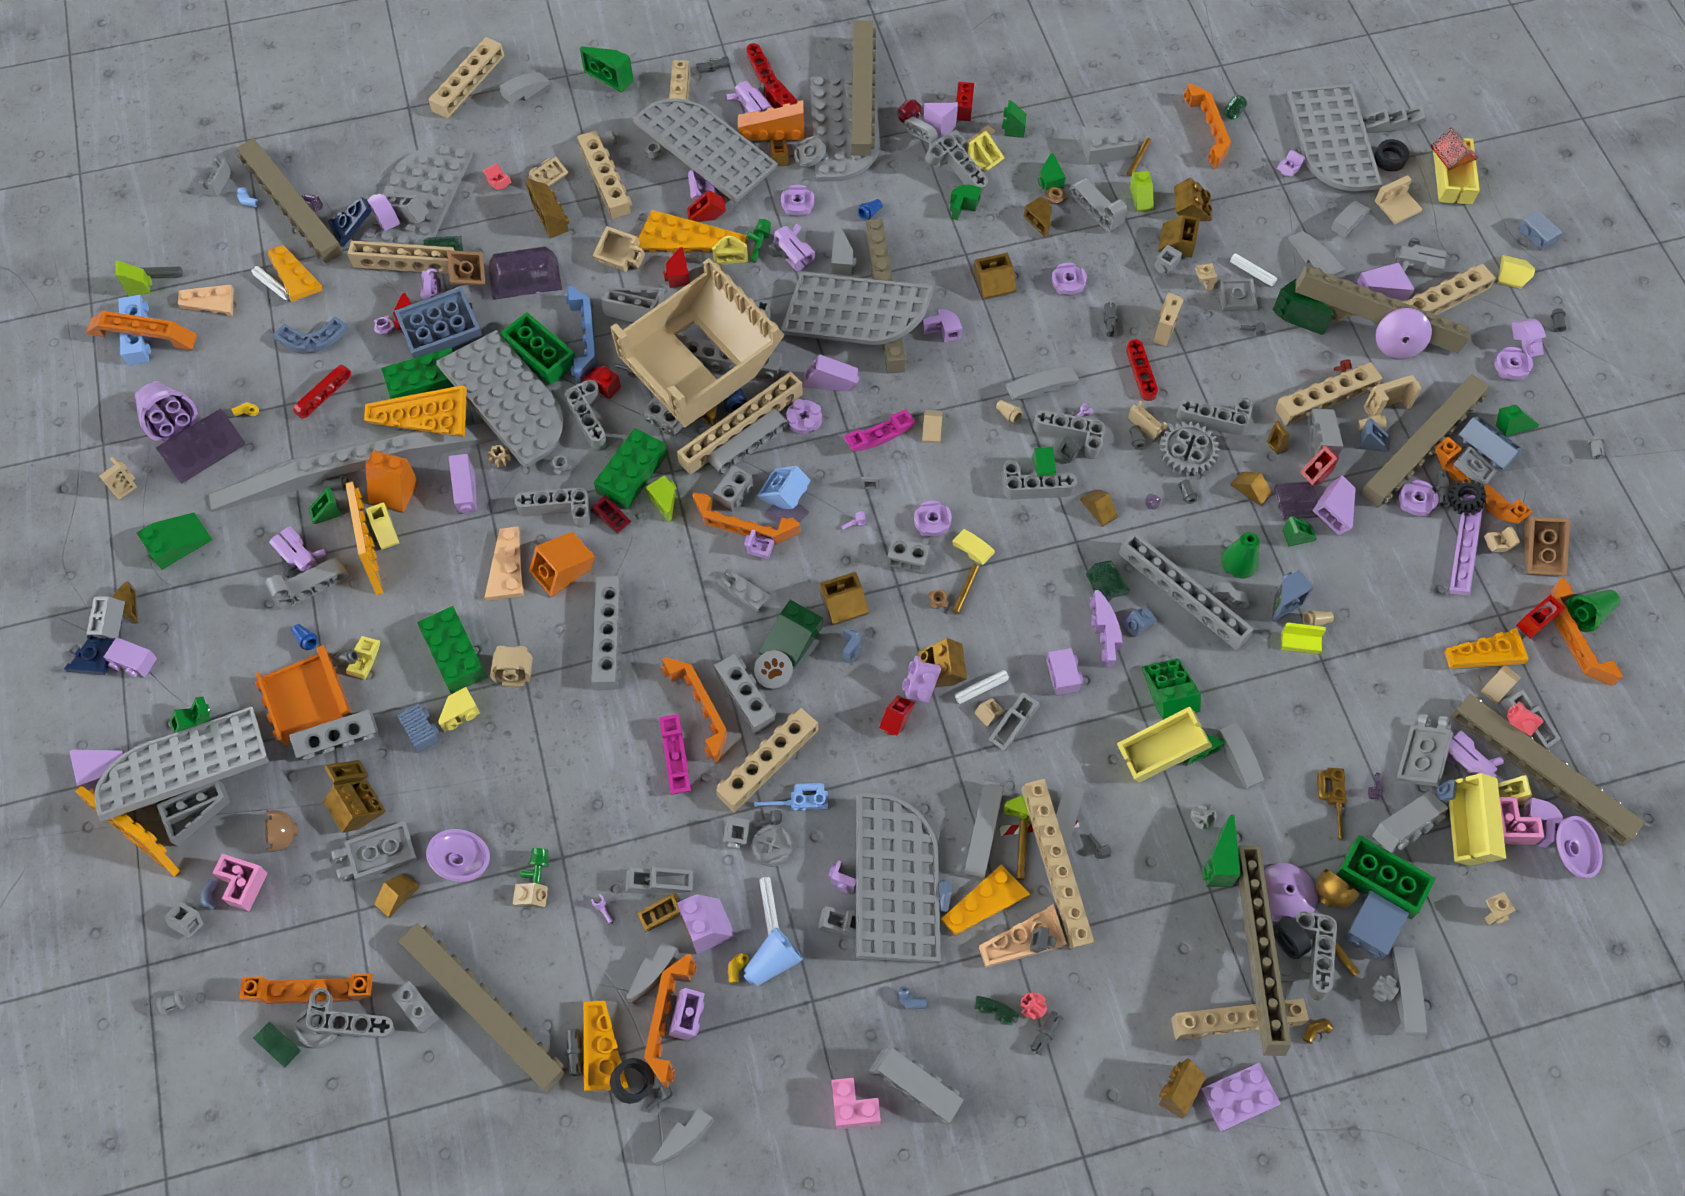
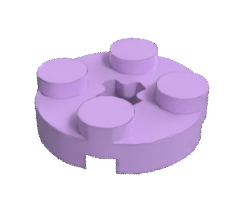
(789, 203)
(431, 283)
(1068, 287)
(1509, 371)
(804, 407)
(1413, 506)
(935, 509)

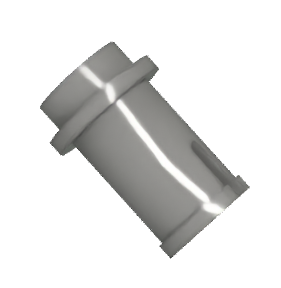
(1596, 447)

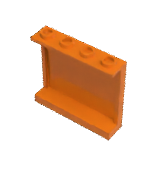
(303, 695)

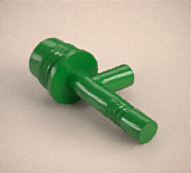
(761, 232)
(538, 860)

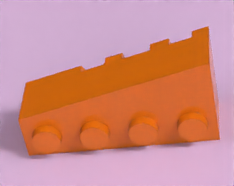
(773, 123)

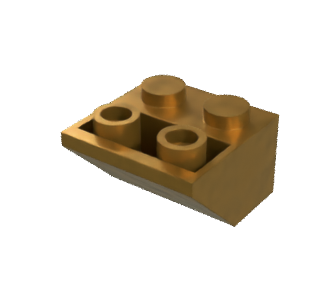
(1193, 200)
(1180, 234)
(994, 275)
(843, 598)
(951, 659)
(353, 805)
(1183, 1088)

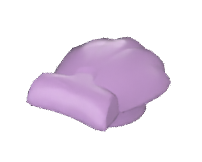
(383, 325)

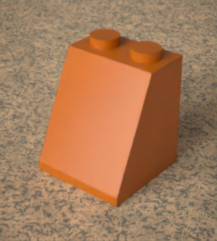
(389, 481)
(560, 562)

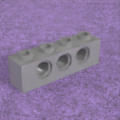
(756, 720)
(301, 739)

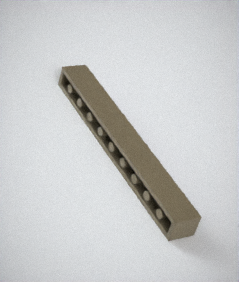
(862, 88)
(289, 201)
(881, 270)
(1374, 305)
(1424, 441)
(1548, 770)
(1262, 953)
(482, 1008)

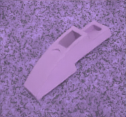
(1107, 625)

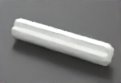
(1253, 269)
(270, 282)
(982, 686)
(768, 903)

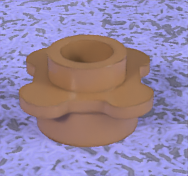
(933, 595)

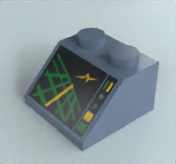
(1291, 594)

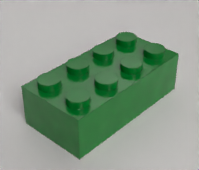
(539, 348)
(416, 375)
(630, 468)
(452, 649)
(1389, 876)

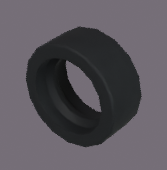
(1390, 164)
(1291, 937)
(648, 1078)

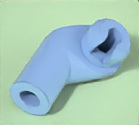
(244, 198)

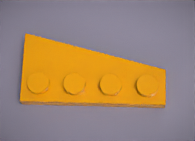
(295, 277)
(1492, 651)
(991, 896)
(600, 1048)

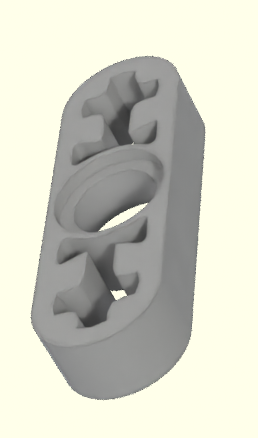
(920, 129)

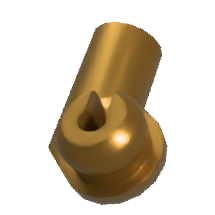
(1317, 1026)

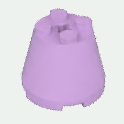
(164, 411)

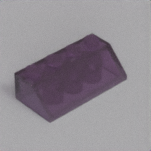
(200, 446)

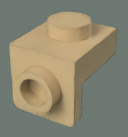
(1207, 274)
(1502, 541)
(530, 894)
(1500, 909)

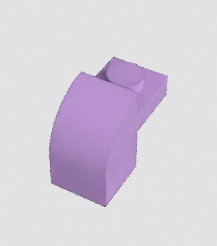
(383, 212)
(946, 322)
(1531, 334)
(1550, 818)

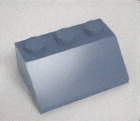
(1490, 442)

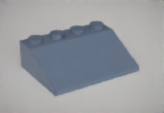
(439, 323)

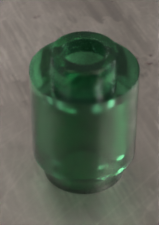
(1235, 107)

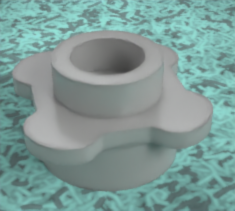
(612, 136)
(653, 150)
(556, 461)

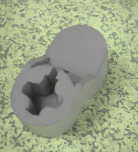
(1227, 592)

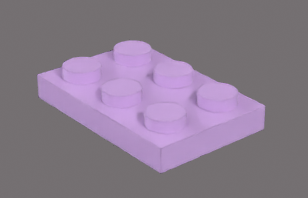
(1240, 1097)

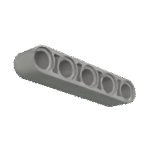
(747, 441)
(984, 828)

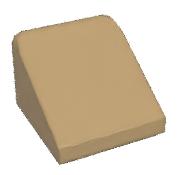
(989, 711)

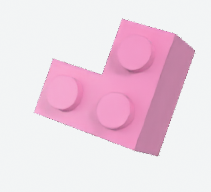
(1519, 829)
(243, 879)
(853, 1112)

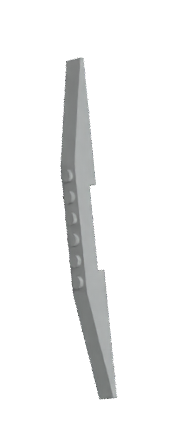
(312, 468)

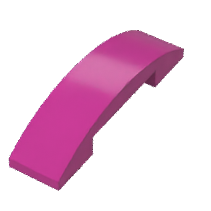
(880, 433)
(675, 754)

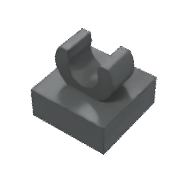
(1068, 449)
(1040, 940)

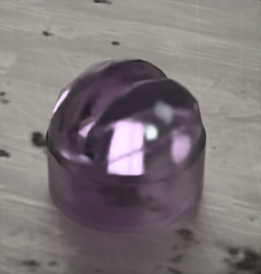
(1152, 501)

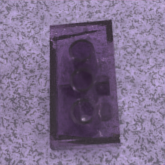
(524, 272)

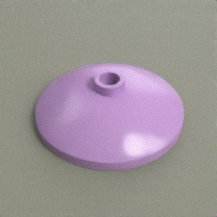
(1401, 324)
(458, 847)
(1579, 847)
(1281, 901)

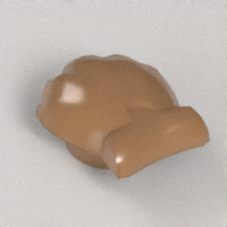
(1055, 195)

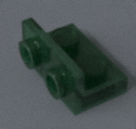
(446, 241)
(1107, 580)

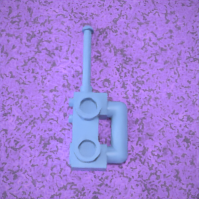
(803, 802)

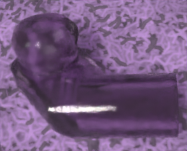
(315, 201)

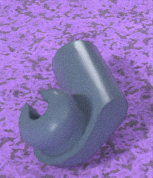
(945, 891)
(206, 895)
(909, 1001)

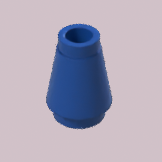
(869, 209)
(304, 637)

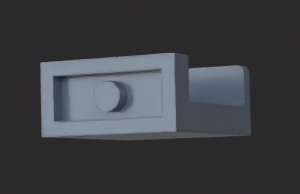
(1376, 926)

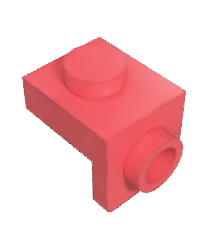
(496, 177)
(1524, 719)

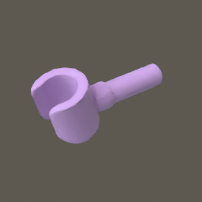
(1082, 412)
(860, 520)
(601, 906)

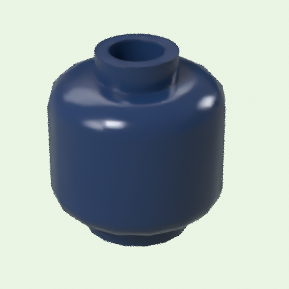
(735, 400)

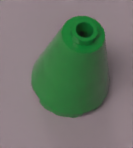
(1242, 556)
(1592, 608)

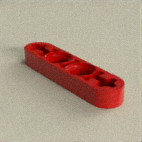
(759, 68)
(1139, 370)
(334, 380)

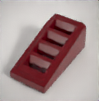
(605, 501)

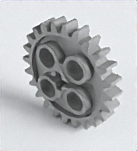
(1206, 453)

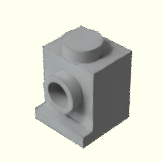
(1166, 263)
(738, 825)
(184, 919)

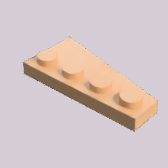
(506, 568)
(1016, 941)

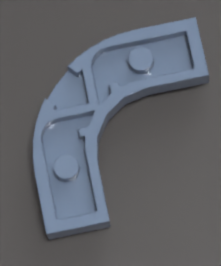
(311, 342)

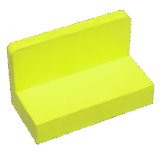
(1302, 638)

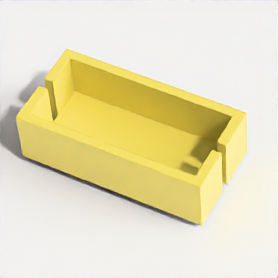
(1459, 183)
(1164, 744)
(1477, 821)

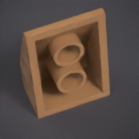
(1546, 545)

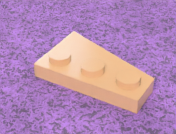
(213, 299)

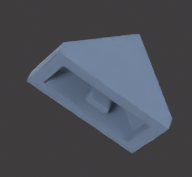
(1374, 437)

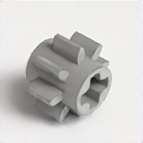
(1203, 815)
(1385, 988)

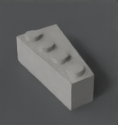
(917, 1084)

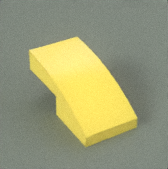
(974, 546)
(367, 651)

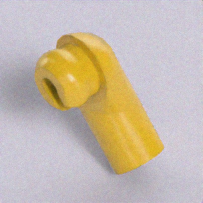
(246, 408)
(735, 966)

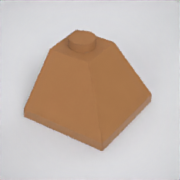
(466, 267)

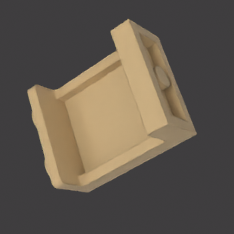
(1392, 392)

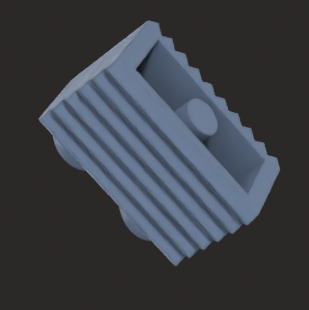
(1540, 230)
(418, 727)

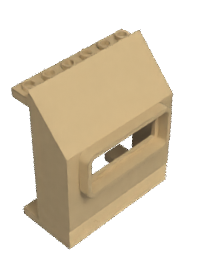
(670, 367)

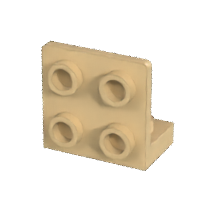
(1396, 200)

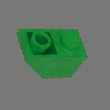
(1015, 120)

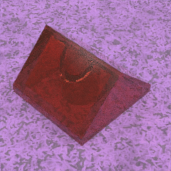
(1453, 149)

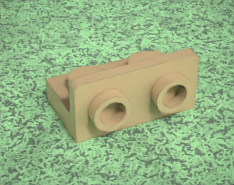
(549, 172)
(118, 480)

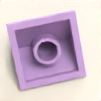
(941, 116)

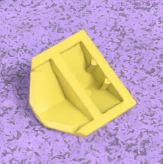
(984, 151)
(730, 251)
(1515, 272)

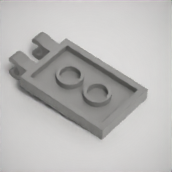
(1425, 752)
(375, 852)

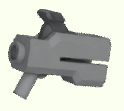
(1423, 258)

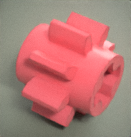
(1033, 1005)

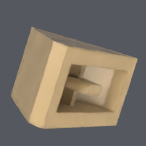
(932, 426)
(1500, 684)

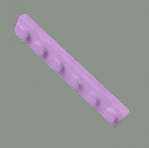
(1465, 551)

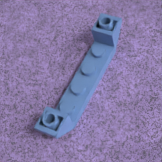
(583, 365)

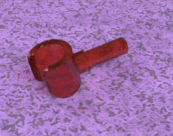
(1344, 365)

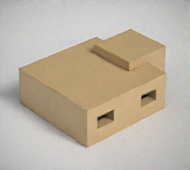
(618, 250)
(1168, 319)

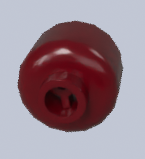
(909, 109)

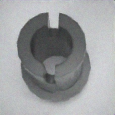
(1559, 320)
(1137, 437)
(336, 484)
(1187, 491)
(348, 657)

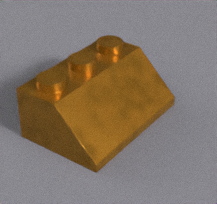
(547, 208)

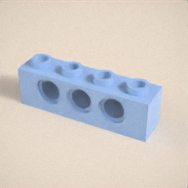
(134, 348)

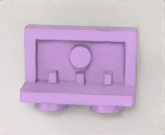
(698, 185)
(921, 680)

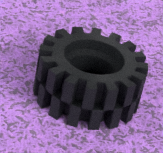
(1468, 488)

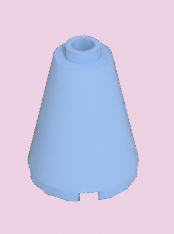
(772, 958)

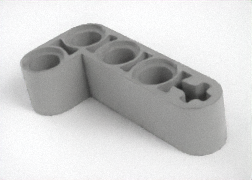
(958, 166)
(1107, 214)
(581, 404)
(1194, 411)
(1048, 424)
(1066, 481)
(525, 506)
(306, 584)
(1319, 956)
(351, 1019)

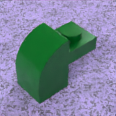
(965, 197)
(190, 717)

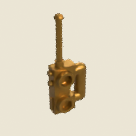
(1337, 795)

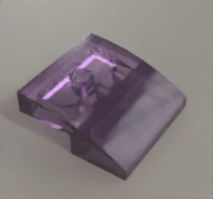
(1296, 500)

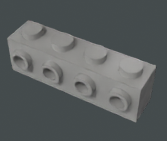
(1410, 822)

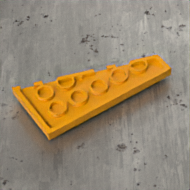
(671, 232)
(431, 411)
(363, 540)
(134, 833)

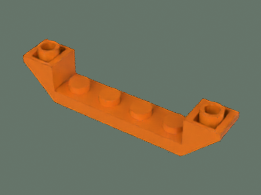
(1197, 96)
(142, 326)
(1497, 505)
(787, 527)
(1578, 645)
(676, 670)
(681, 971)
(299, 991)

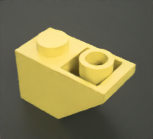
(382, 525)
(458, 709)

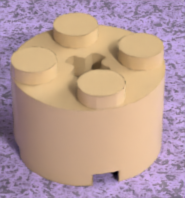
(511, 666)

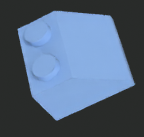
(784, 487)

